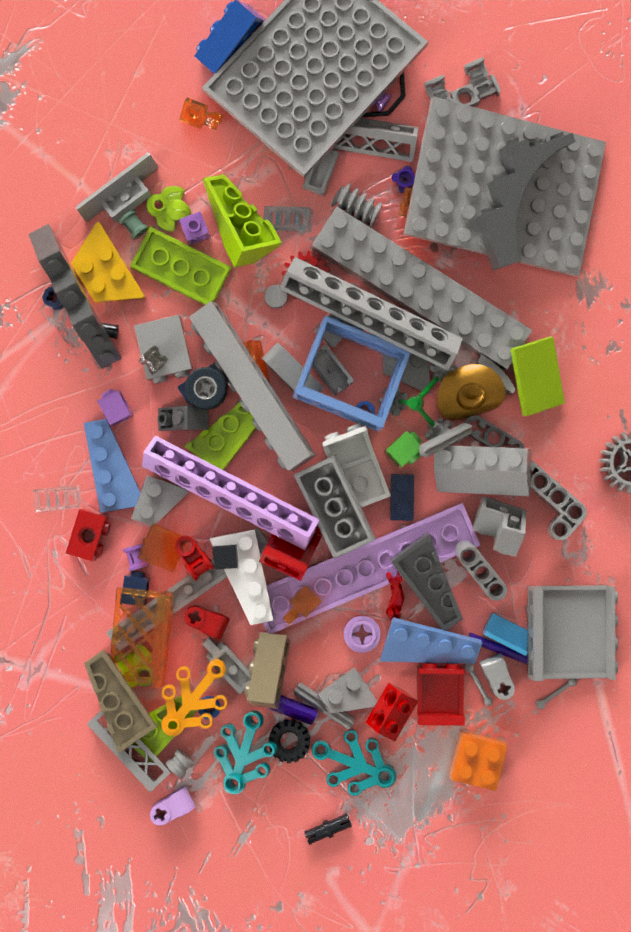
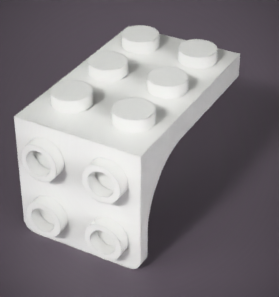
(358, 463)

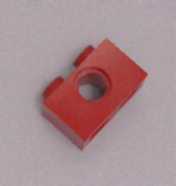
(78, 545)

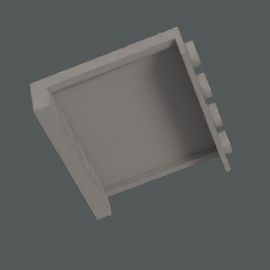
(571, 632)

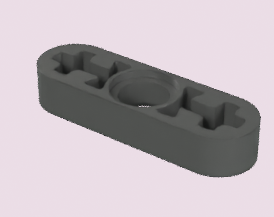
(482, 423)

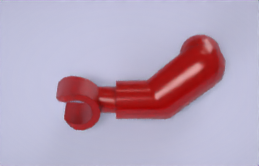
(397, 598)

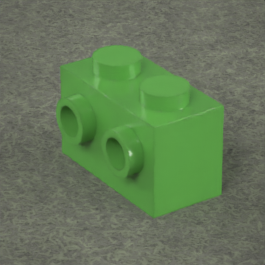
(404, 449)

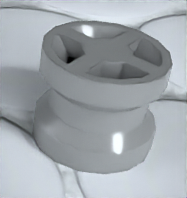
(180, 763)

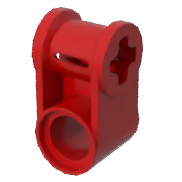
(196, 559)
(211, 622)

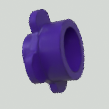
(398, 177)

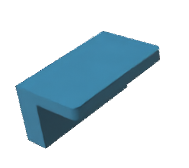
(506, 633)

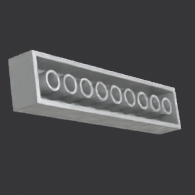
(419, 287)

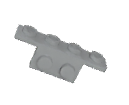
(121, 192)

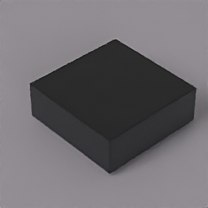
(225, 557)

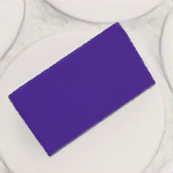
(296, 710)

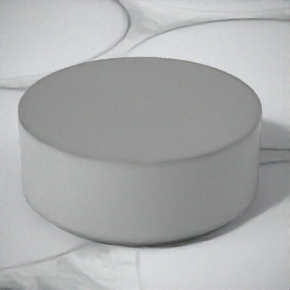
(275, 297)

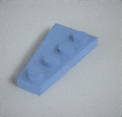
(112, 476)
(425, 644)

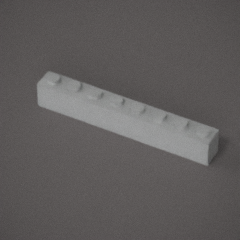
(252, 386)

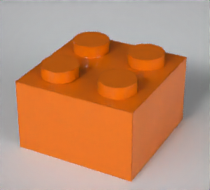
(477, 760)

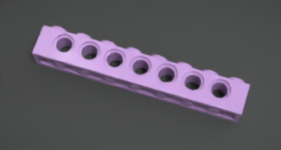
(229, 492)

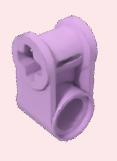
(176, 805)

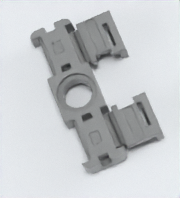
(479, 78)

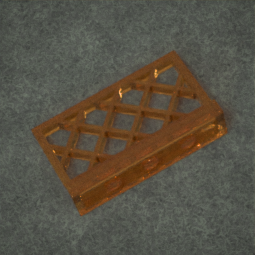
(161, 635)

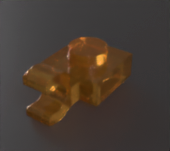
(196, 115)
(303, 602)

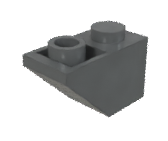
(183, 418)

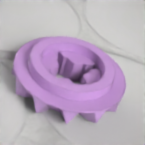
(369, 641)

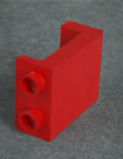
(288, 557)
(440, 694)

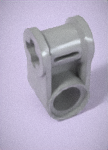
(497, 672)

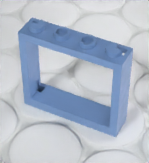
(338, 407)

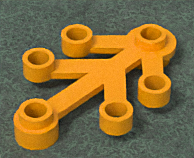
(191, 700)

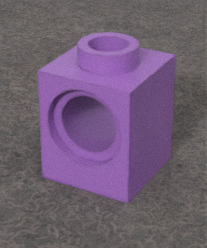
(195, 228)
(114, 407)

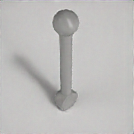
(487, 700)
(541, 703)

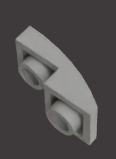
(482, 360)

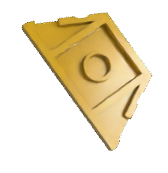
(104, 269)

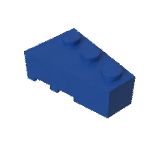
(228, 35)

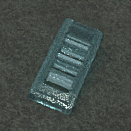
(307, 218)

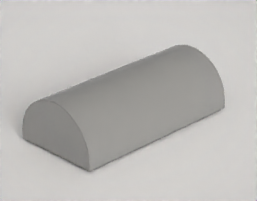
(335, 506)

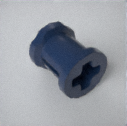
(48, 296)

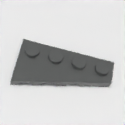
(426, 577)

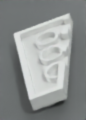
(249, 577)

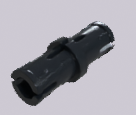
(328, 828)

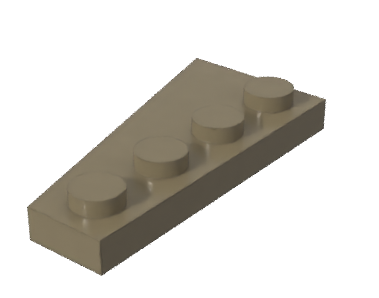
(121, 707)

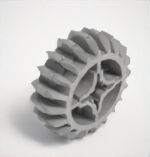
(620, 468)

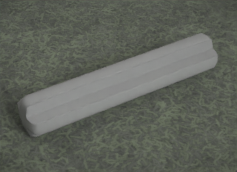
(445, 440)
(311, 697)

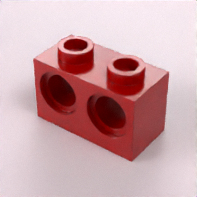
(391, 712)

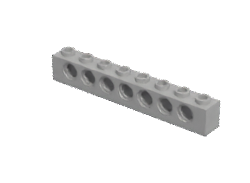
(371, 313)

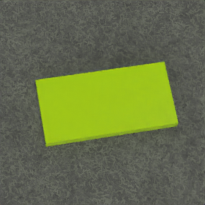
(180, 267)

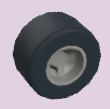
(199, 385)

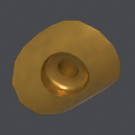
(470, 392)

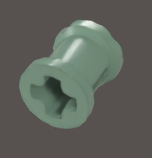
(133, 224)

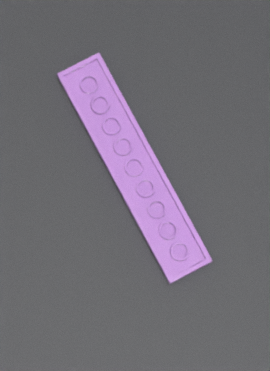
(366, 567)

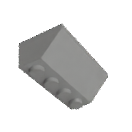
(483, 470)

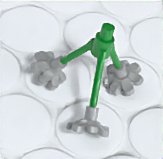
(416, 403)

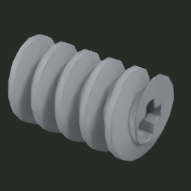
(357, 204)

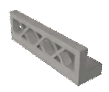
(380, 130)
(126, 756)

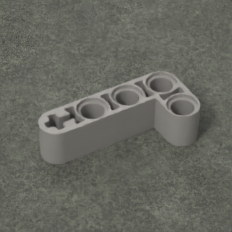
(562, 508)

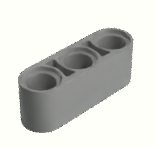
(288, 368)
(488, 577)

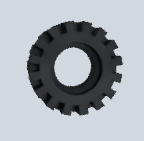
(303, 738)

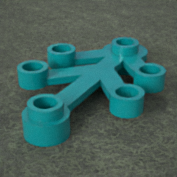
(242, 754)
(357, 764)

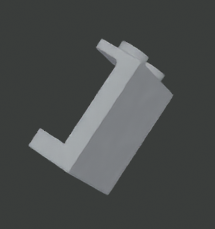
(170, 339)

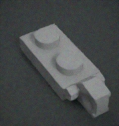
(236, 671)

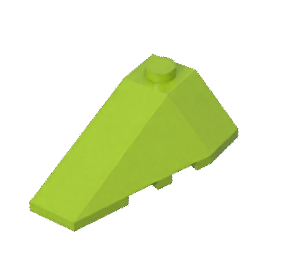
(242, 229)

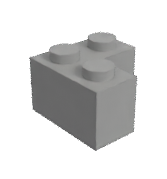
(503, 523)

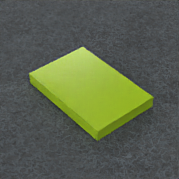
(537, 376)

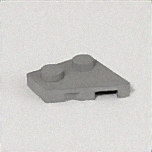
(415, 372)
(156, 500)
(347, 694)

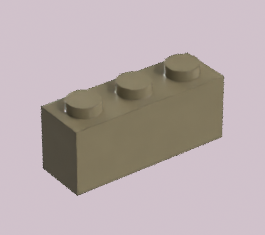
(267, 670)

